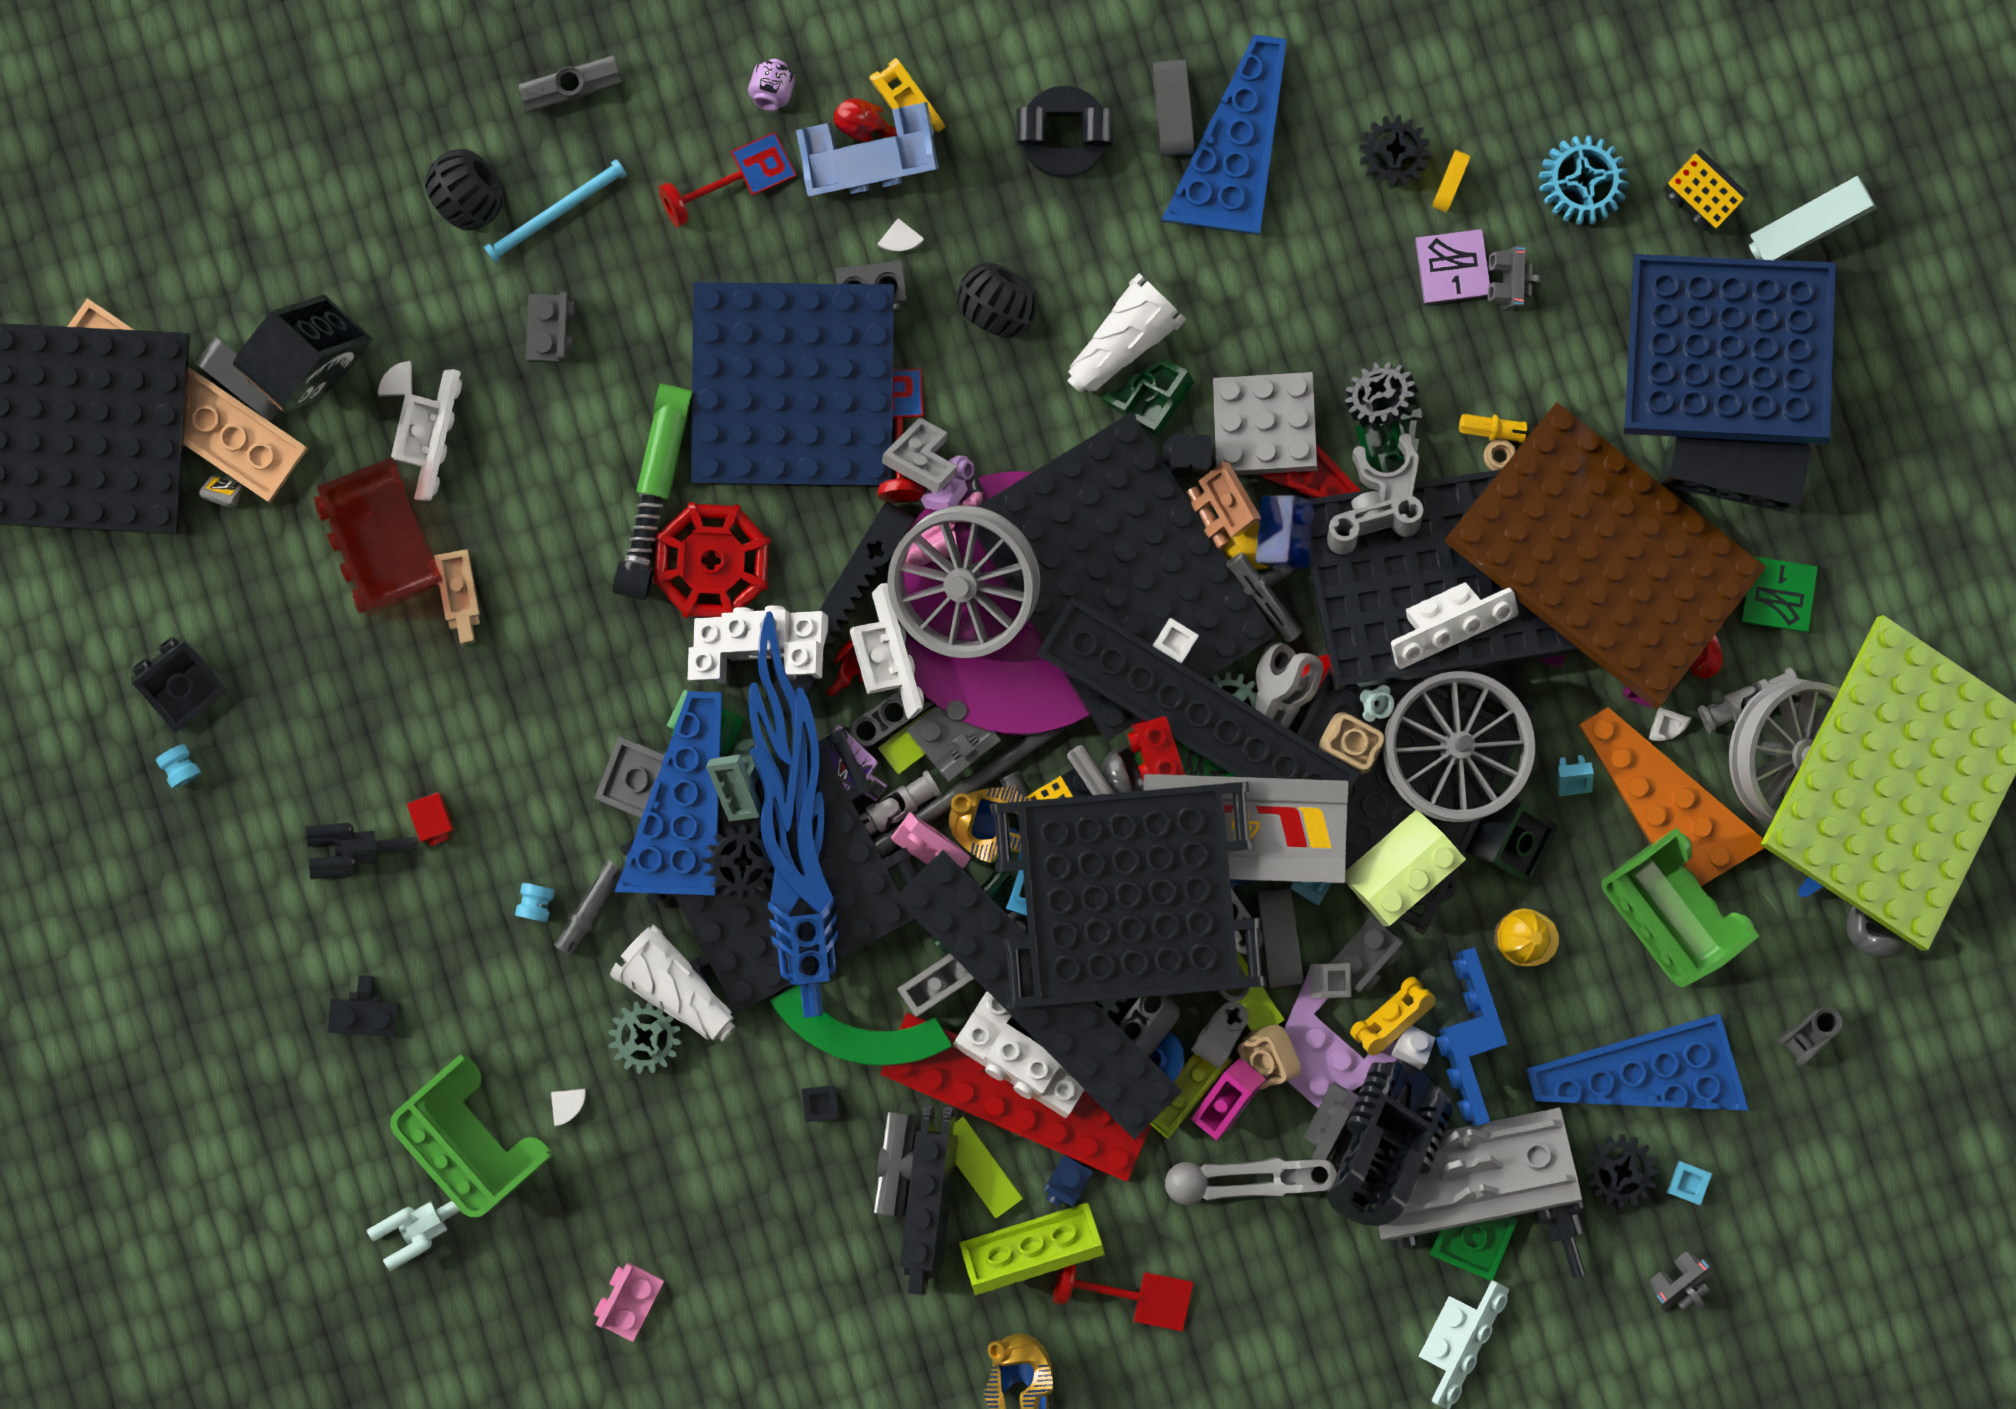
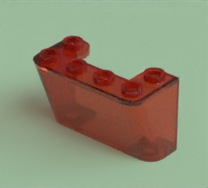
(376, 537)

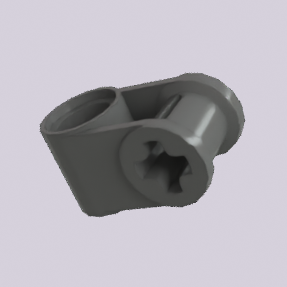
(1809, 1034)
(1218, 1036)

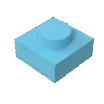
(1689, 1183)

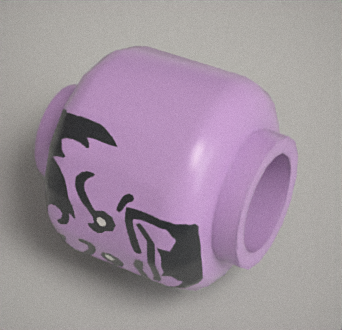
(771, 84)

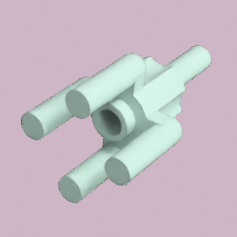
(417, 1229)

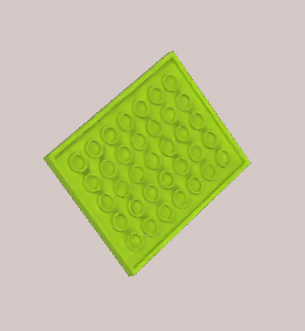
(1899, 784)

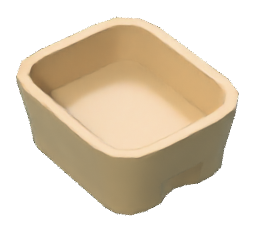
(1352, 742)
(1270, 1054)

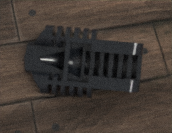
(1393, 1140)

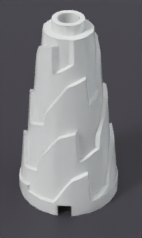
(1133, 326)
(668, 982)

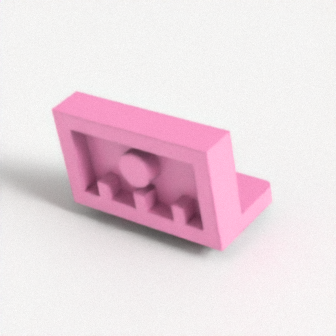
(927, 842)
(629, 1301)

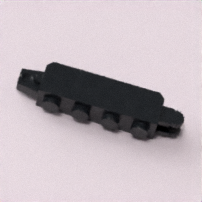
(929, 1200)

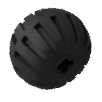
(464, 189)
(997, 300)

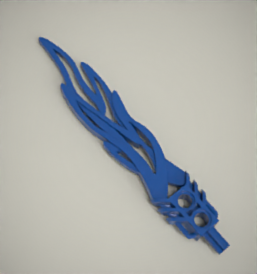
(800, 797)

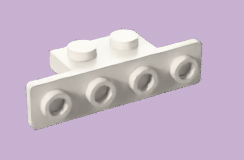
(424, 431)
(1450, 620)
(884, 655)

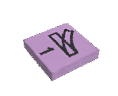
(1452, 266)

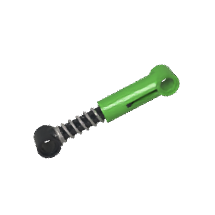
(654, 484)

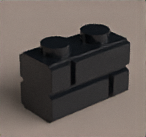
(1188, 455)

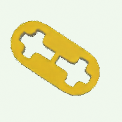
(1451, 181)

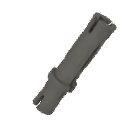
(1256, 586)
(581, 920)

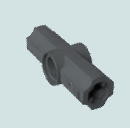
(548, 90)
(895, 1164)

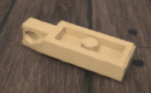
(459, 593)

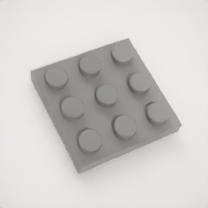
(1265, 423)

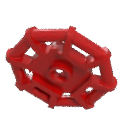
(698, 546)

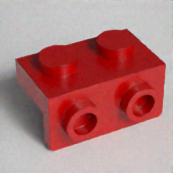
(1155, 747)

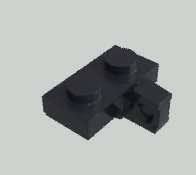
(363, 1012)

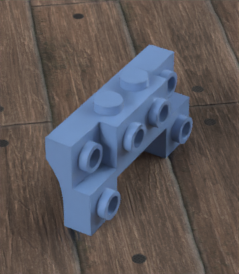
(881, 160)

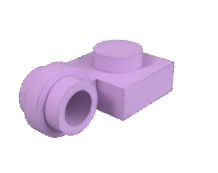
(954, 490)

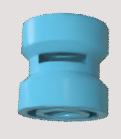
(178, 766)
(534, 902)

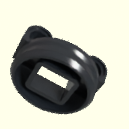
(1064, 101)

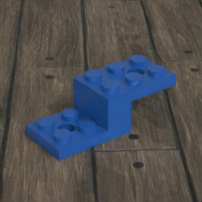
(1471, 1037)

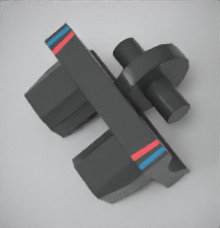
(1517, 278)
(1693, 1273)

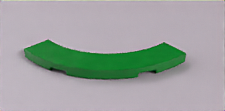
(861, 1045)

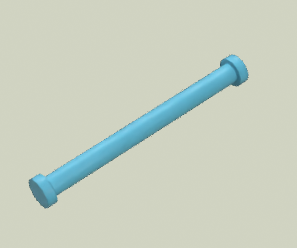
(555, 211)

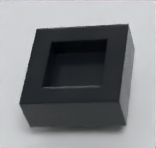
(820, 1103)

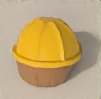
(1526, 937)

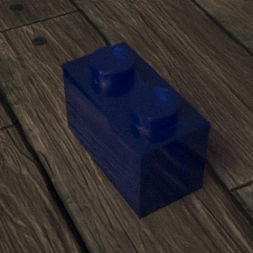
(1284, 531)

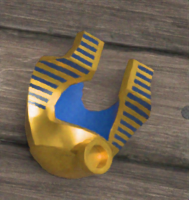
(975, 825)
(1019, 1360)

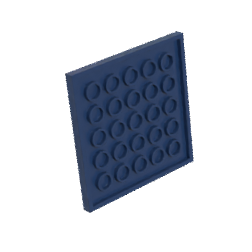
(1730, 349)
(792, 383)

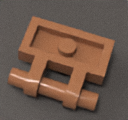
(1230, 502)

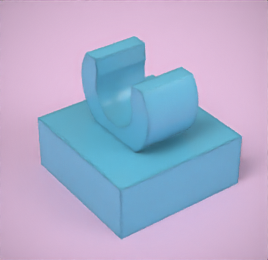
(1575, 777)
(1311, 891)

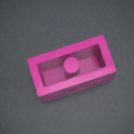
(1228, 1099)

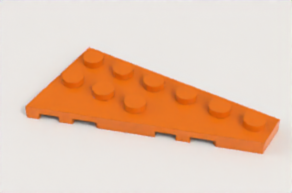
(1668, 798)

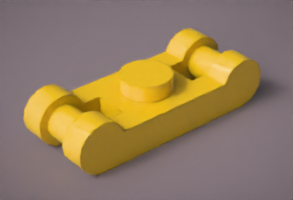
(904, 94)
(1393, 1017)

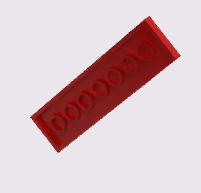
(962, 1082)

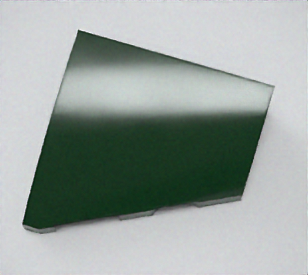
(1152, 394)
(1382, 445)

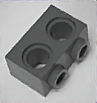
(876, 274)

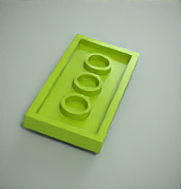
(1031, 1248)

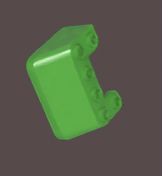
(1674, 913)
(459, 1147)

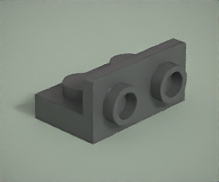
(548, 328)
(1368, 952)
(1330, 1121)

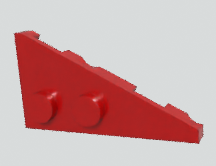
(1324, 482)

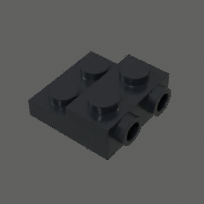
(177, 682)

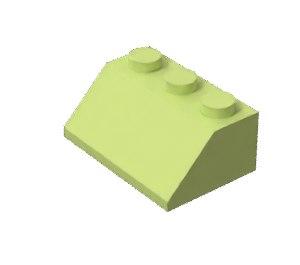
(1402, 868)

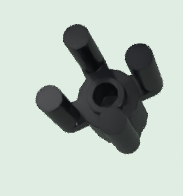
(350, 849)
(1564, 1224)

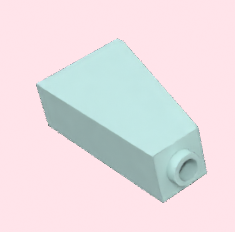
(1813, 221)

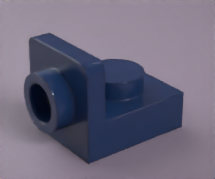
(1067, 1182)

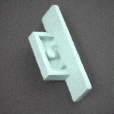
(1458, 1339)

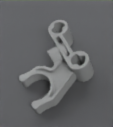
(1379, 510)

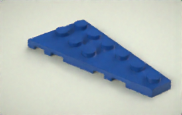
(1231, 164)
(680, 808)
(1665, 1068)

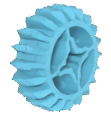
(1596, 176)

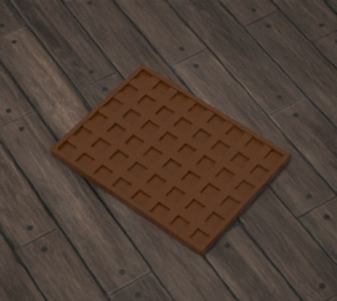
(1605, 555)

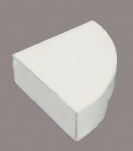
(900, 238)
(397, 381)
(1667, 725)
(567, 1105)

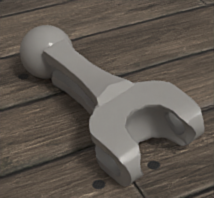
(1282, 688)
(1188, 1182)

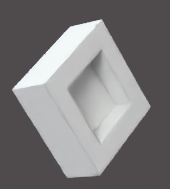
(1175, 640)
(1414, 1047)

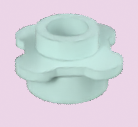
(1385, 703)

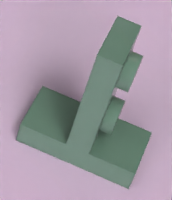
(735, 781)

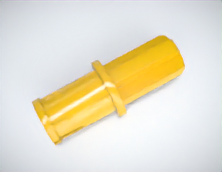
(1492, 427)

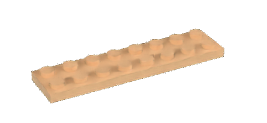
(222, 426)

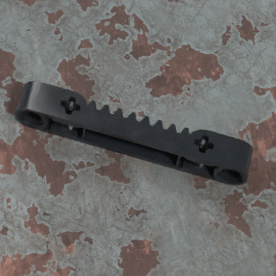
(886, 530)

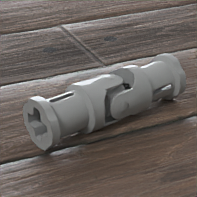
(1730, 707)
(879, 816)

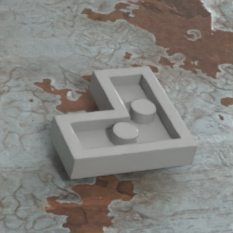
(916, 457)

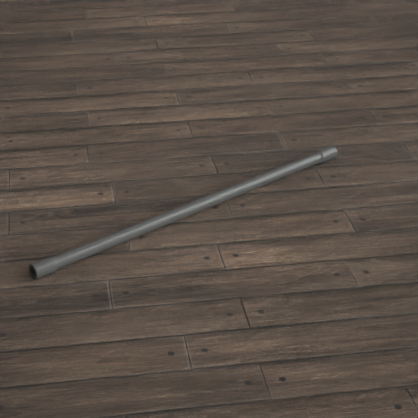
(1010, 757)

